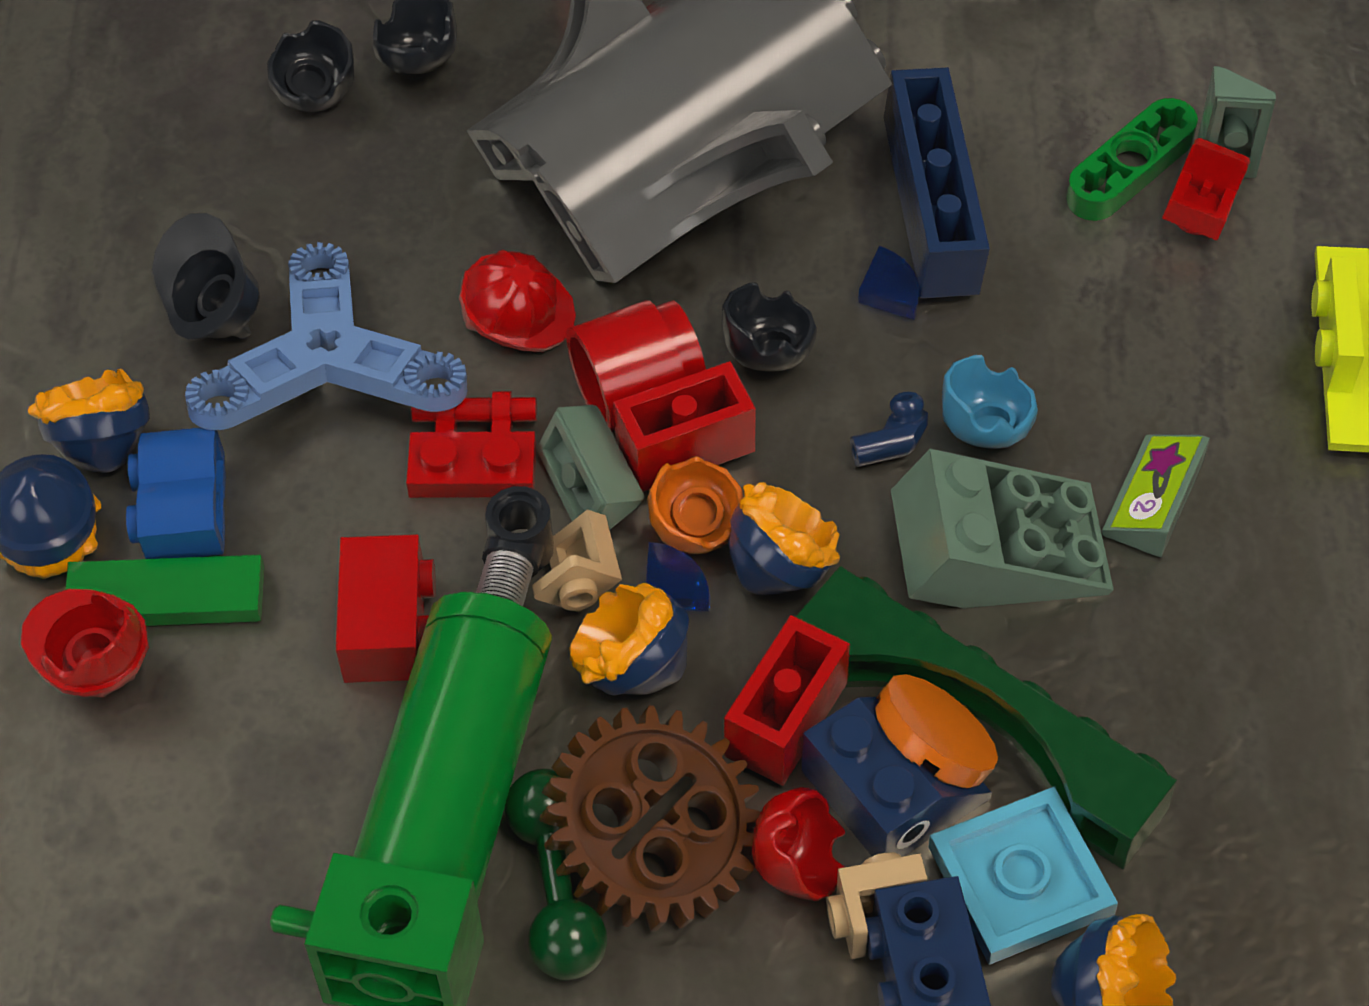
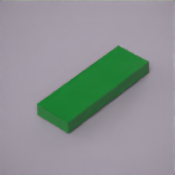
(179, 588)

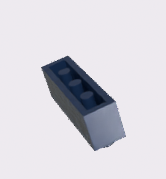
(935, 183)

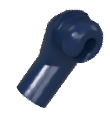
(899, 434)

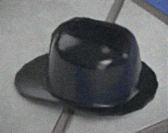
(204, 280)

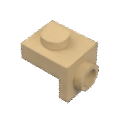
(581, 564)
(857, 890)

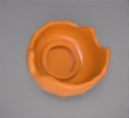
(693, 505)

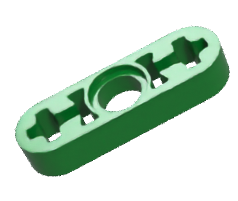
(1127, 180)

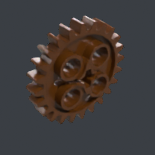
(697, 860)

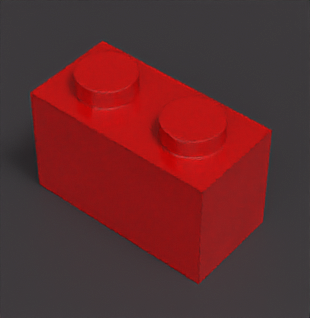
(683, 419)
(381, 606)
(785, 698)

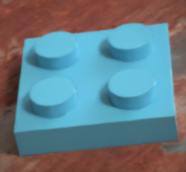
(1023, 874)

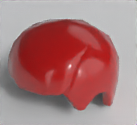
(796, 844)

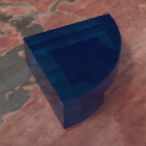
(890, 285)
(677, 576)

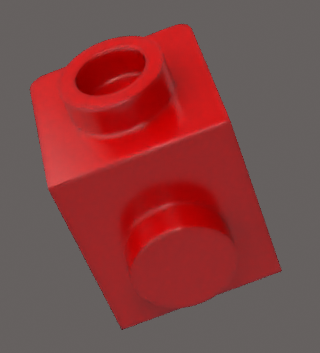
(1206, 189)

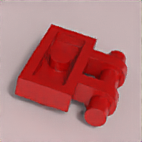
(473, 462)

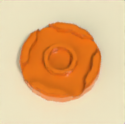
(935, 727)

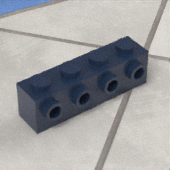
(925, 946)

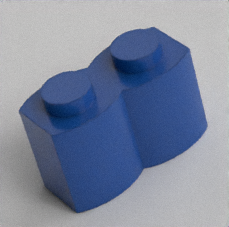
(178, 494)

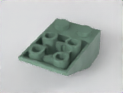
(996, 534)

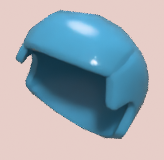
(987, 405)

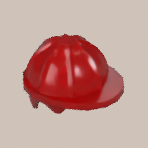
(516, 302)
(85, 641)

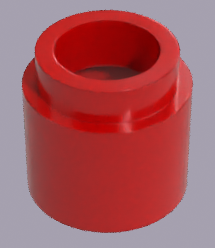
(632, 353)

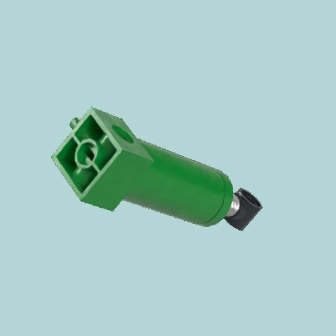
(404, 909)

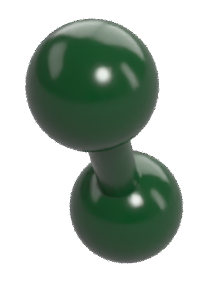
(566, 935)

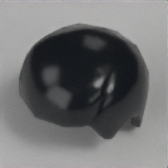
(417, 36)
(312, 67)
(766, 330)

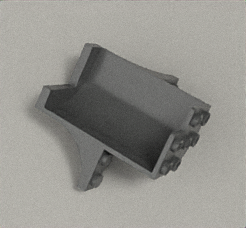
(678, 114)

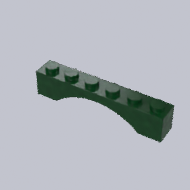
(1104, 786)

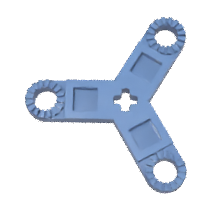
(323, 350)

